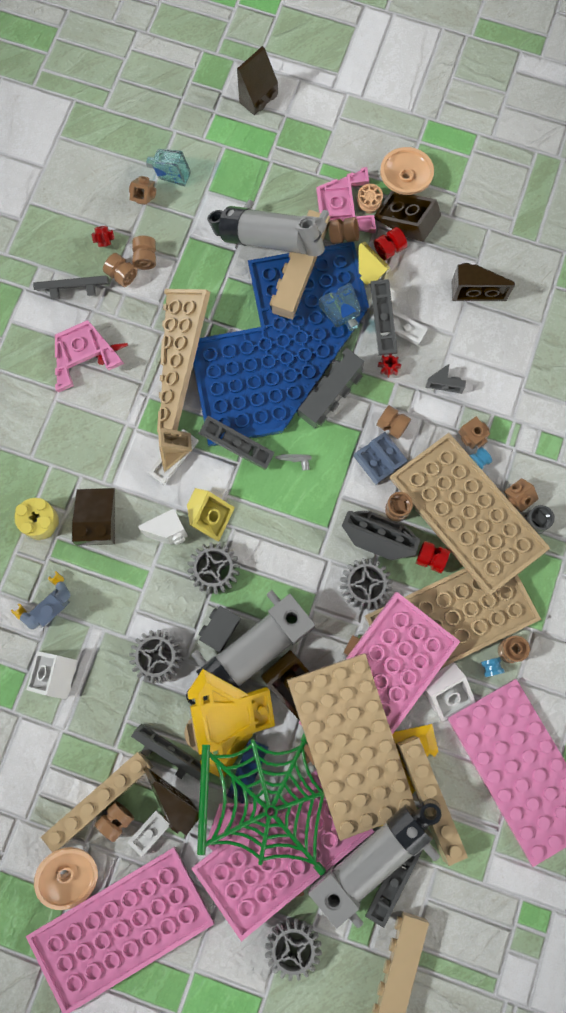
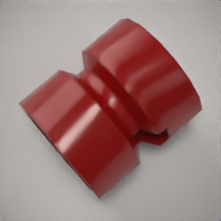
(390, 243)
(433, 557)

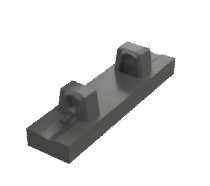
(88, 282)
(383, 317)
(236, 442)
(168, 751)
(389, 892)

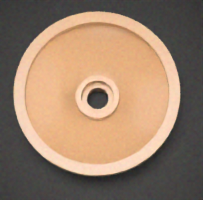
(409, 164)
(66, 889)

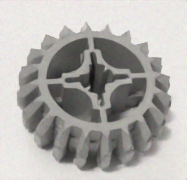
(205, 571)
(365, 575)
(151, 664)
(285, 954)

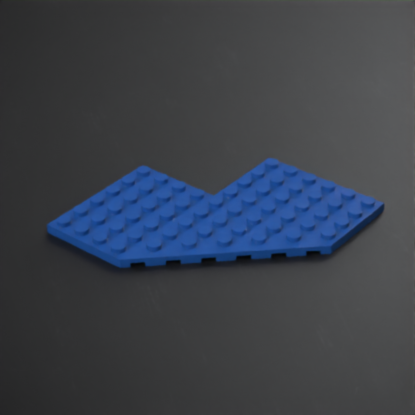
(266, 372)

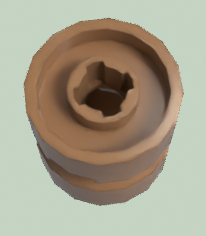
(344, 230)
(144, 252)
(117, 268)
(393, 422)
(398, 506)
(513, 649)
(108, 825)

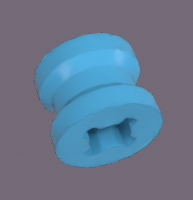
(481, 458)
(492, 667)

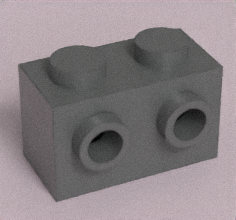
(219, 628)

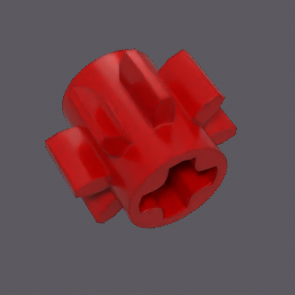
(102, 236)
(394, 365)

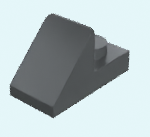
(441, 382)

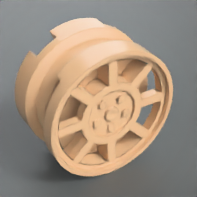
(369, 199)

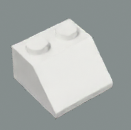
(165, 528)
(52, 675)
(449, 692)

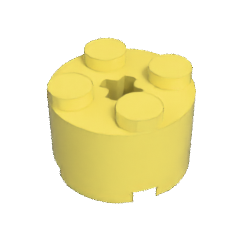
(46, 522)

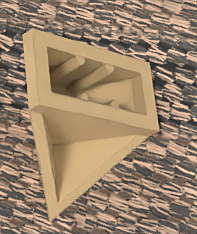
(173, 446)

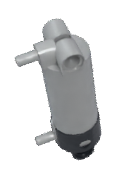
(269, 229)

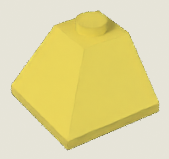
(370, 264)
(208, 513)

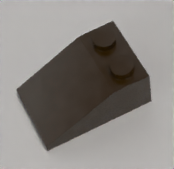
(256, 82)
(409, 213)
(479, 284)
(94, 517)
(278, 674)
(177, 807)

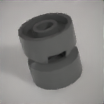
(540, 518)

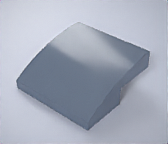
(380, 458)

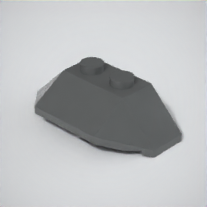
(380, 535)

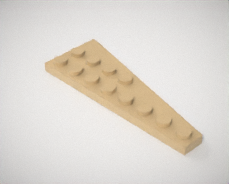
(182, 325)

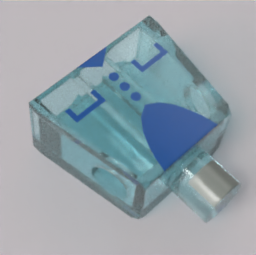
(170, 166)
(341, 307)

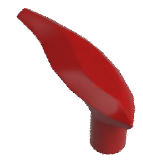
(115, 347)

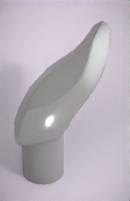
(296, 458)

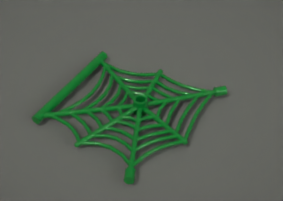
(203, 804)

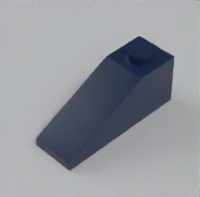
(246, 769)

